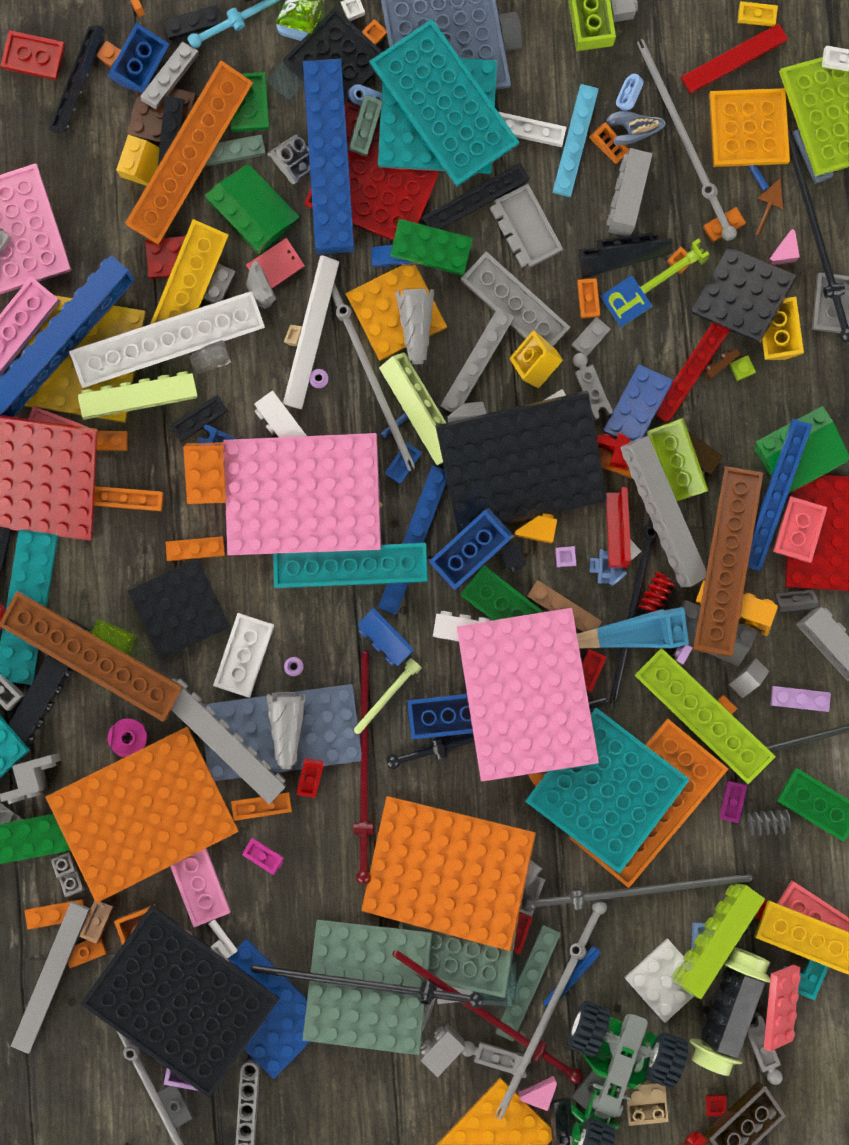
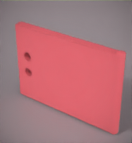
(279, 263)

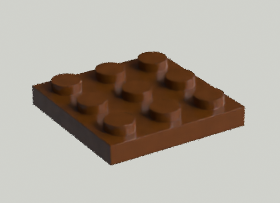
(147, 121)

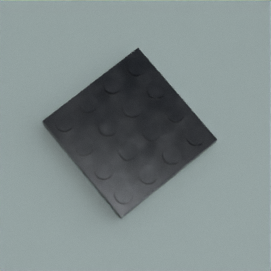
(336, 39)
(744, 294)
(178, 609)

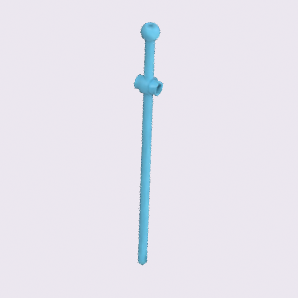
(235, 20)

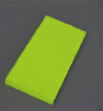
(678, 459)

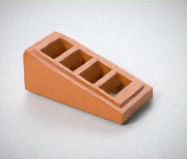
(605, 147)

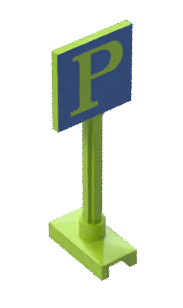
(629, 300)

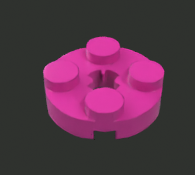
(120, 729)

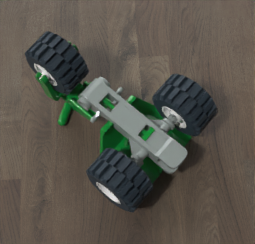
(626, 1058)

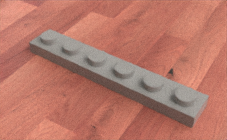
(477, 360)

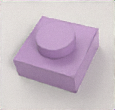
(565, 556)
(682, 653)

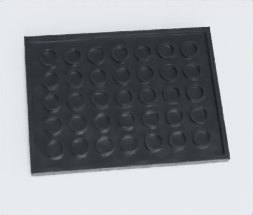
(523, 461)
(180, 1001)

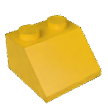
(138, 160)
(535, 359)

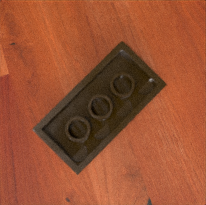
(746, 1119)

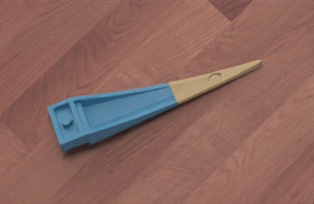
(649, 630)

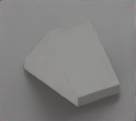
(749, 678)

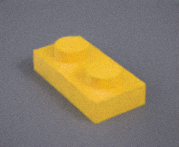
(757, 14)

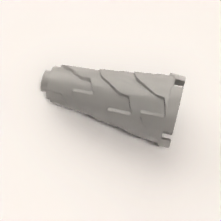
(415, 317)
(286, 722)

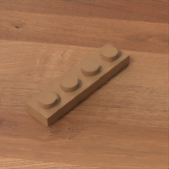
(554, 601)

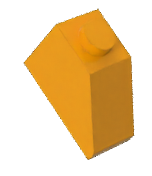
(539, 529)

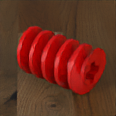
(657, 593)

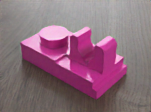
(263, 856)

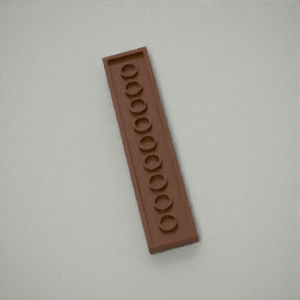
(728, 562)
(91, 656)

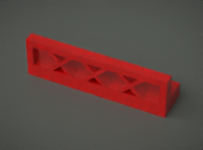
(618, 529)

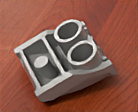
(292, 158)
(259, 285)

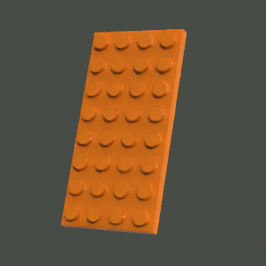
(703, 772)

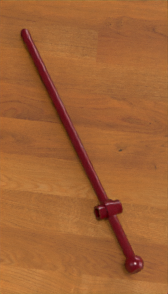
(364, 828)
(575, 1075)

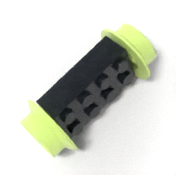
(731, 1012)

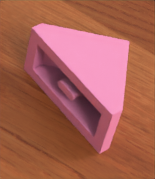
(787, 251)
(539, 1094)

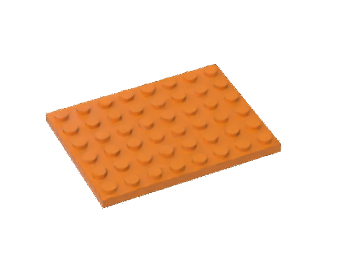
(142, 814)
(449, 872)

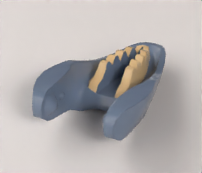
(636, 125)

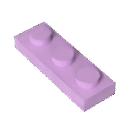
(800, 698)

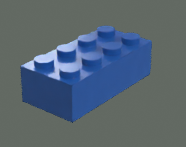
(471, 548)
(439, 716)

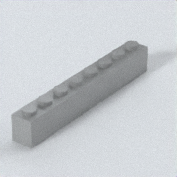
(664, 511)
(228, 745)

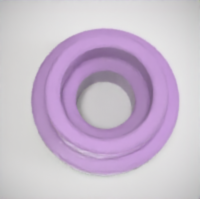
(318, 384)
(289, 671)

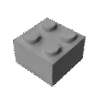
(441, 1049)

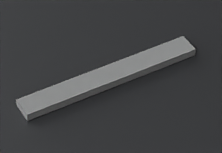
(50, 977)

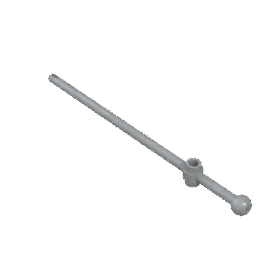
(728, 232)
(370, 374)
(598, 908)
(149, 1087)

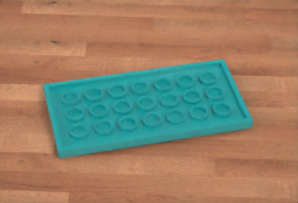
(444, 102)

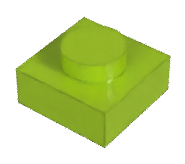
(742, 368)

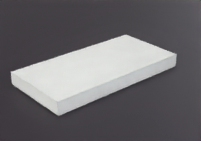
(243, 655)

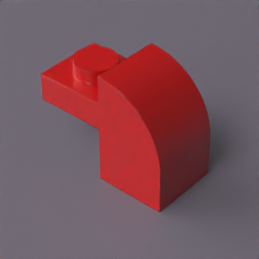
(608, 443)

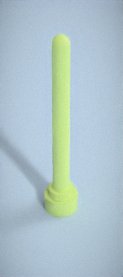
(410, 669)

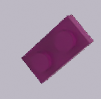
(732, 801)

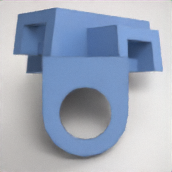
(601, 567)

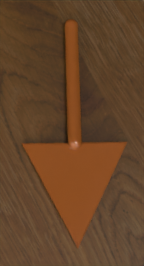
(772, 196)

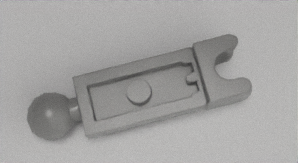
(590, 382)
(494, 1056)
(766, 1059)

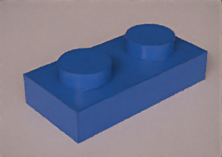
(398, 468)

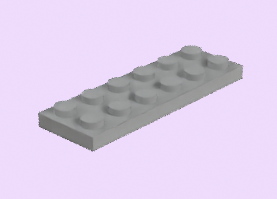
(502, 290)

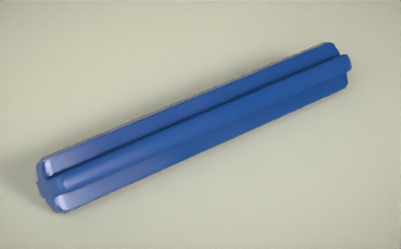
(578, 971)

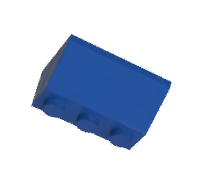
(138, 59)
(384, 637)

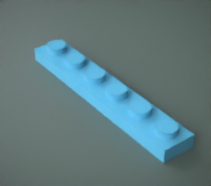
(575, 140)

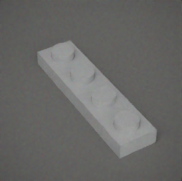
(169, 75)

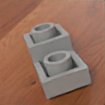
(68, 874)

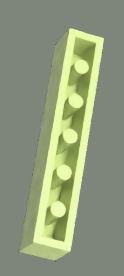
(137, 396)
(414, 401)

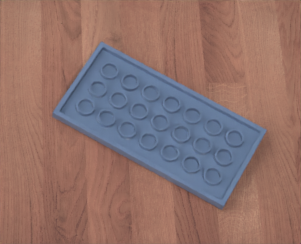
(324, 735)

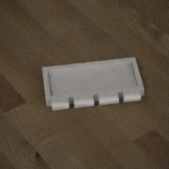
(527, 225)

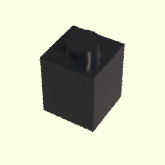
(512, 557)

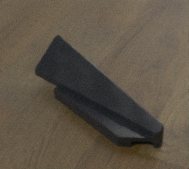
(622, 252)

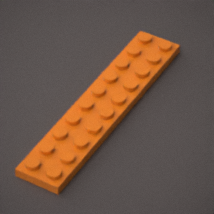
(188, 153)

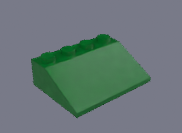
(252, 208)
(821, 453)

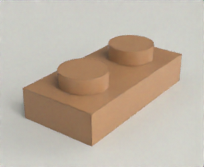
(96, 922)

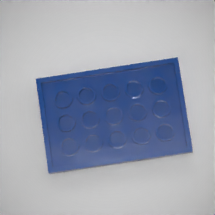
(282, 1031)

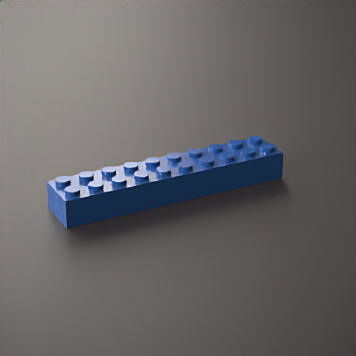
(328, 156)
(62, 335)

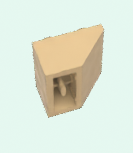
(647, 1104)

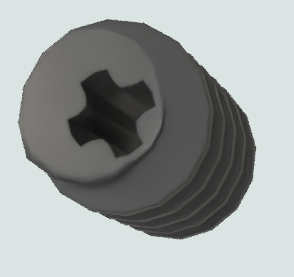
(768, 822)

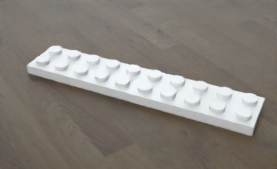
(166, 339)

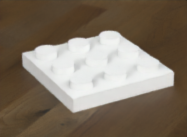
(654, 981)

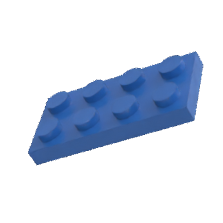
(638, 404)

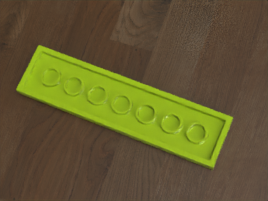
(705, 716)

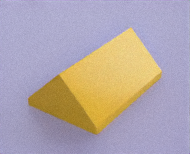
(784, 335)

